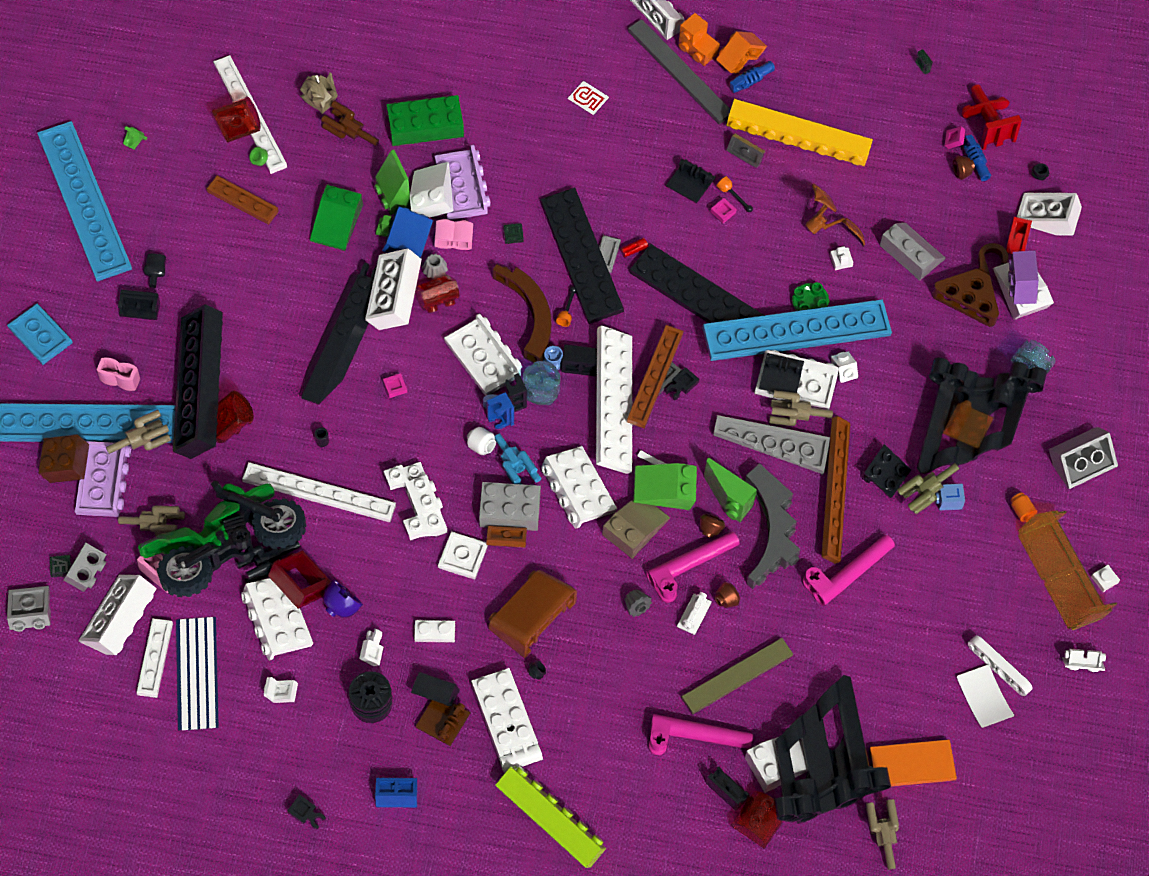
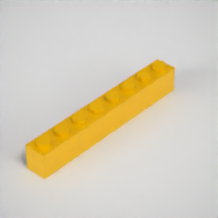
(799, 132)

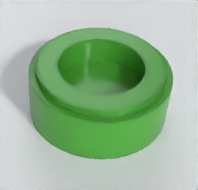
(258, 156)

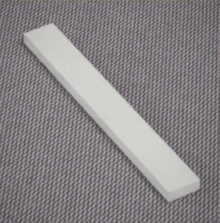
(238, 90)
(320, 492)

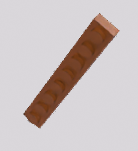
(836, 490)

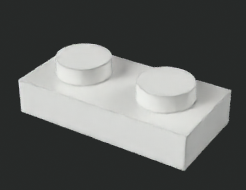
(434, 631)

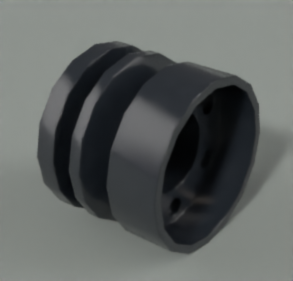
(370, 707)

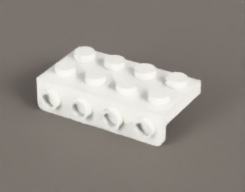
(483, 355)
(815, 384)
(577, 486)
(275, 619)

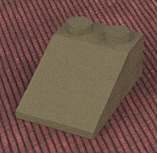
(634, 526)

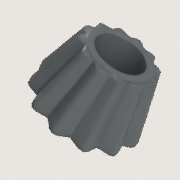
(637, 602)

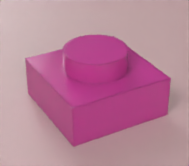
(955, 137)
(723, 210)
(395, 385)

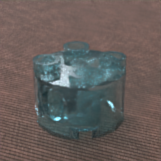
(1034, 355)
(542, 383)

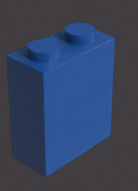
(407, 231)

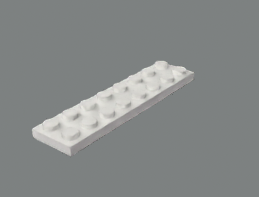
(614, 400)

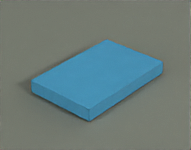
(39, 334)

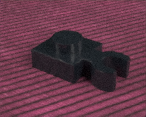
(682, 382)
(303, 810)

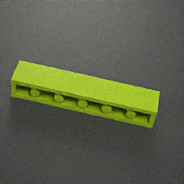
(550, 816)

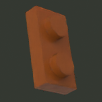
(506, 536)

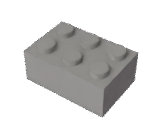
(510, 505)

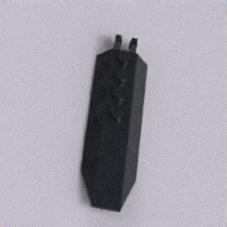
(340, 338)

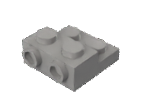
(28, 608)

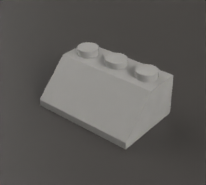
(911, 250)
(1084, 457)

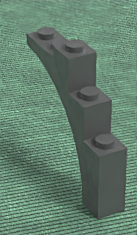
(781, 526)

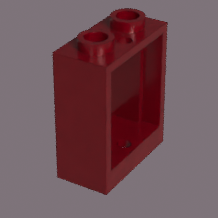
(309, 571)

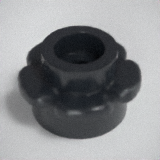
(1040, 168)
(536, 670)

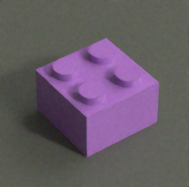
(1023, 277)

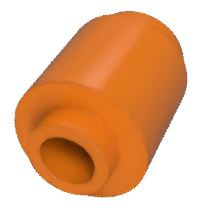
(1023, 507)

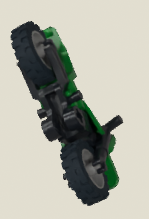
(224, 537)

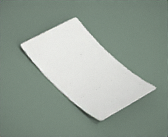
(984, 696)

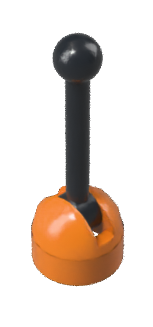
(725, 185)
(564, 318)

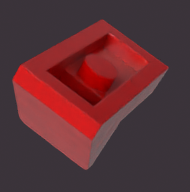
(1018, 235)

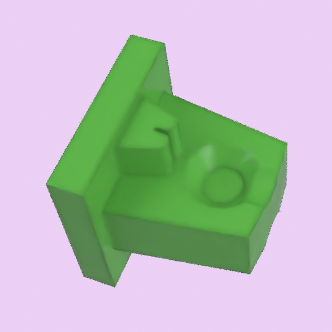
(133, 137)
(384, 225)

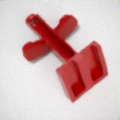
(995, 129)

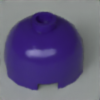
(340, 601)

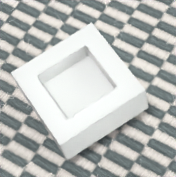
(1105, 578)

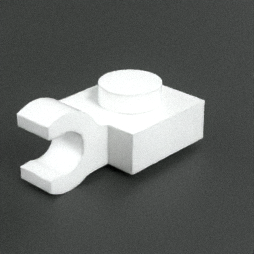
(371, 650)

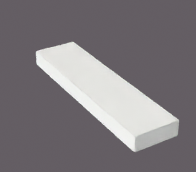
(154, 658)

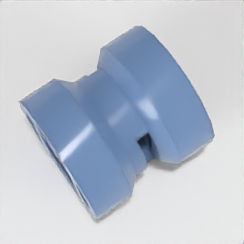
(554, 355)

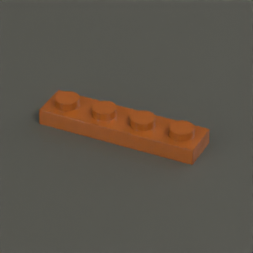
(242, 200)

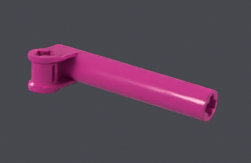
(663, 575)
(827, 589)
(664, 726)

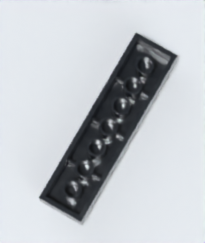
(198, 382)

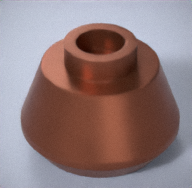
(963, 167)
(711, 525)
(727, 595)

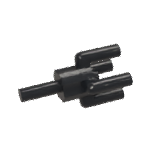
(263, 560)

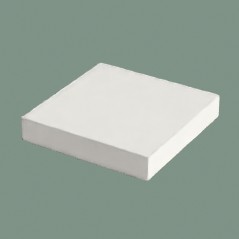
(463, 555)

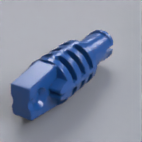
(751, 77)
(976, 154)

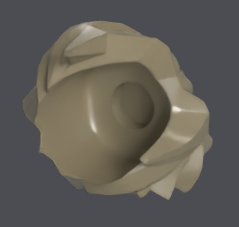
(319, 92)

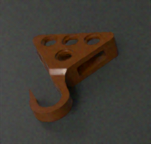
(962, 290)

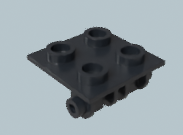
(690, 181)
(781, 374)
(886, 471)

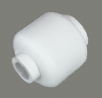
(481, 441)

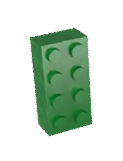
(425, 120)

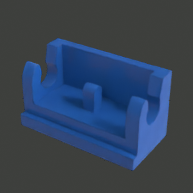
(500, 408)
(396, 792)

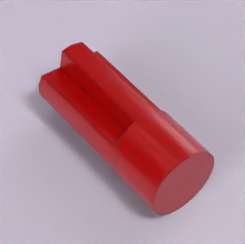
(634, 247)

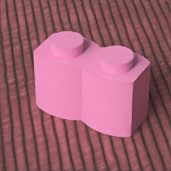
(453, 234)
(120, 374)

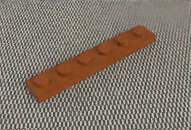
(655, 376)

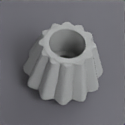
(435, 266)

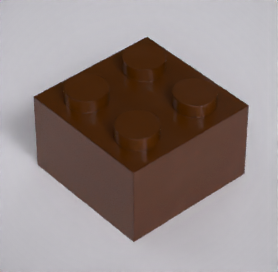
(63, 458)

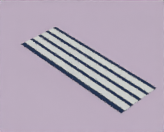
(197, 673)

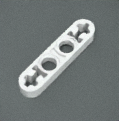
(1000, 665)

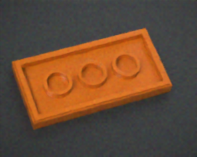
(916, 762)

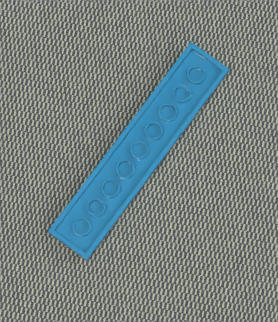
(84, 201)
(796, 330)
(89, 421)

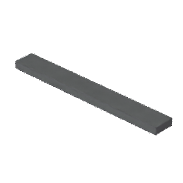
(680, 71)

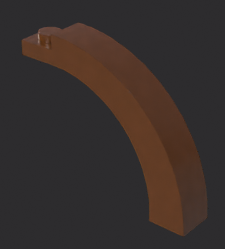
(538, 305)

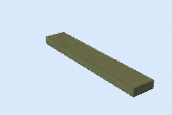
(737, 676)

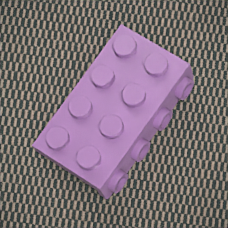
(466, 183)
(103, 481)

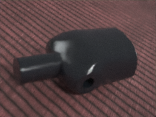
(154, 268)

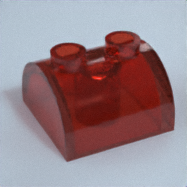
(237, 119)
(437, 292)
(232, 416)
(758, 819)

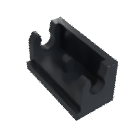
(139, 304)
(579, 360)
(517, 393)
(435, 689)
(727, 789)

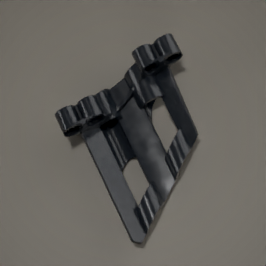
(986, 396)
(833, 776)

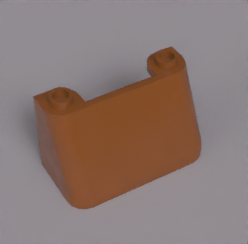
(531, 611)

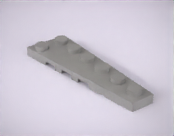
(785, 444)

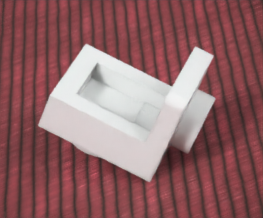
(846, 365)
(280, 690)

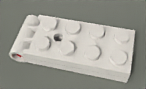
(503, 710)

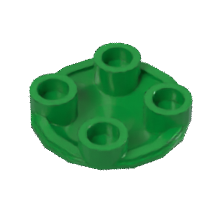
(810, 297)

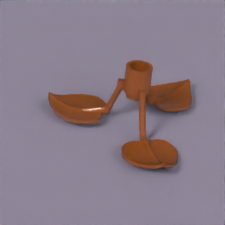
(819, 221)

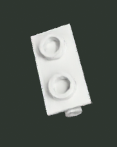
(694, 613)
(1074, 659)

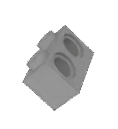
(81, 565)

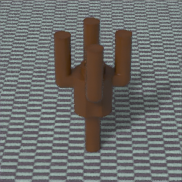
(346, 125)

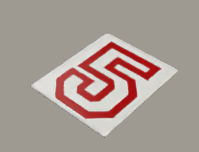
(588, 97)

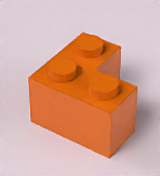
(696, 41)
(740, 49)

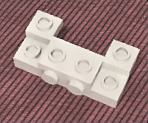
(420, 491)

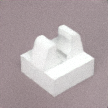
(841, 258)

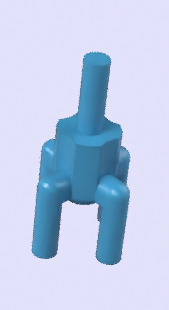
(516, 461)

